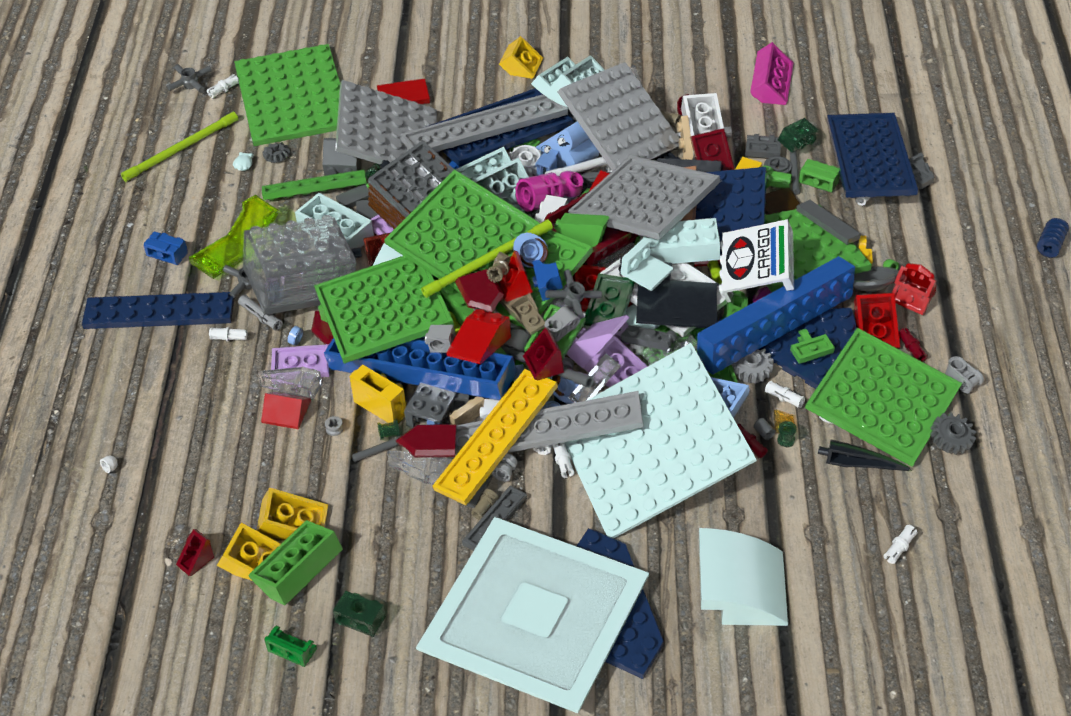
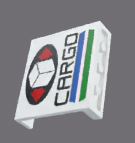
(757, 257)

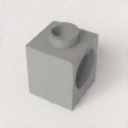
(440, 338)

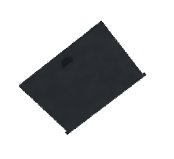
(678, 304)

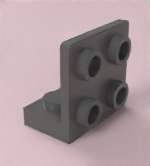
(428, 403)

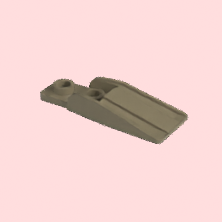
(525, 312)

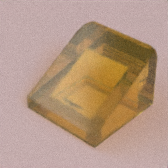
(780, 416)

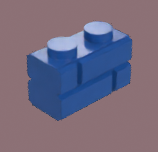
(165, 248)

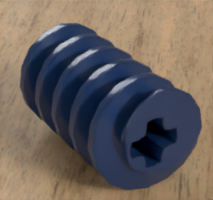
(1052, 237)

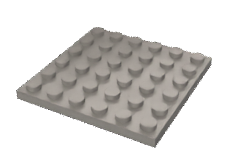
(619, 116)
(372, 122)
(646, 196)

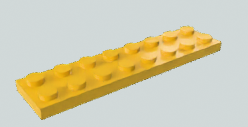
(494, 437)

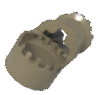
(499, 268)

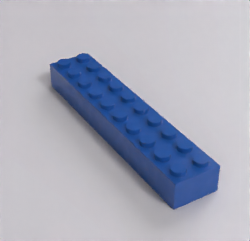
(775, 315)
(415, 365)

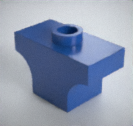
(546, 277)

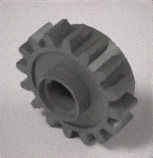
(952, 433)

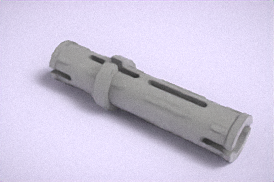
(256, 310)

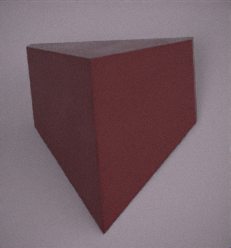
(195, 553)

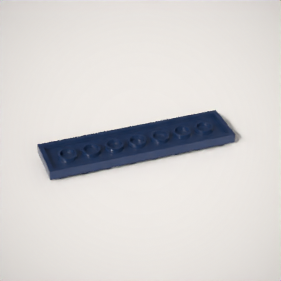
(158, 310)

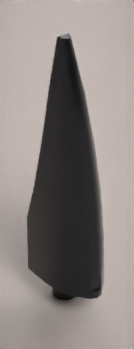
(849, 455)

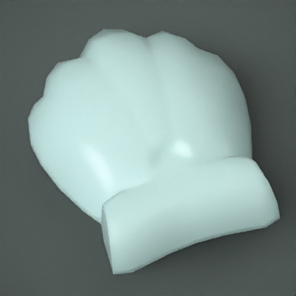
(243, 161)

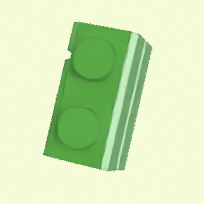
(819, 175)

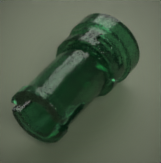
(372, 170)

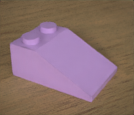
(593, 339)
(621, 354)

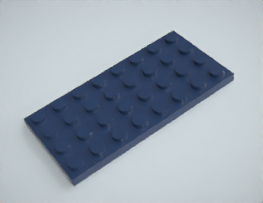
(474, 150)
(871, 155)

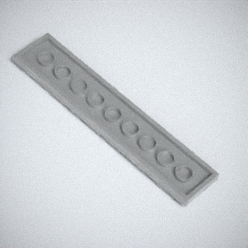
(485, 123)
(571, 422)

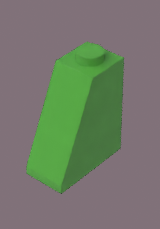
(583, 227)

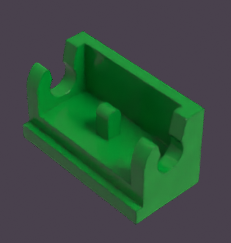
(289, 647)

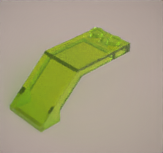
(229, 248)

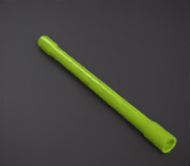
(136, 170)
(437, 285)

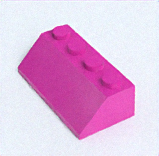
(771, 76)

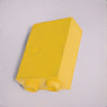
(378, 394)

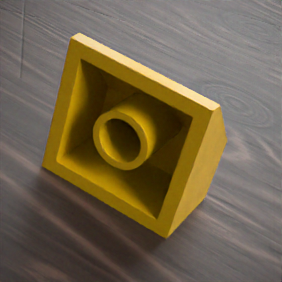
(521, 59)

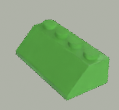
(296, 562)

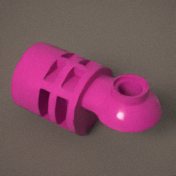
(533, 190)

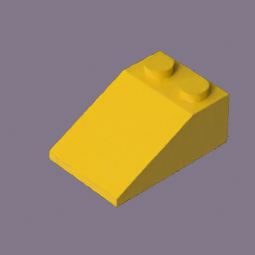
(285, 512)
(246, 551)

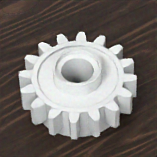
(528, 156)

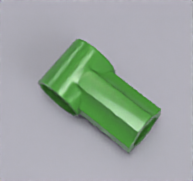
(777, 179)

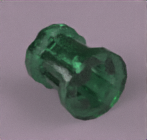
(388, 429)
(786, 437)

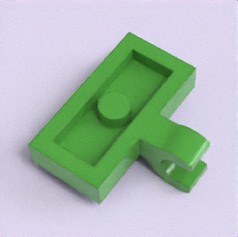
(811, 348)

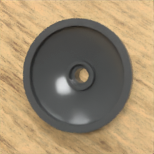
(875, 279)

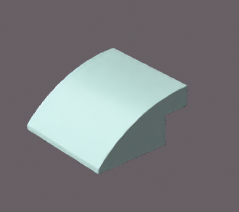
(563, 74)
(497, 174)
(742, 578)

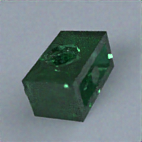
(798, 135)
(367, 621)

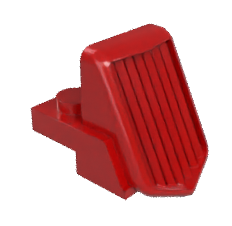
(914, 287)

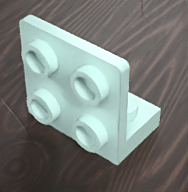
(644, 268)

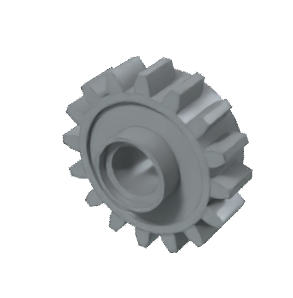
(754, 367)

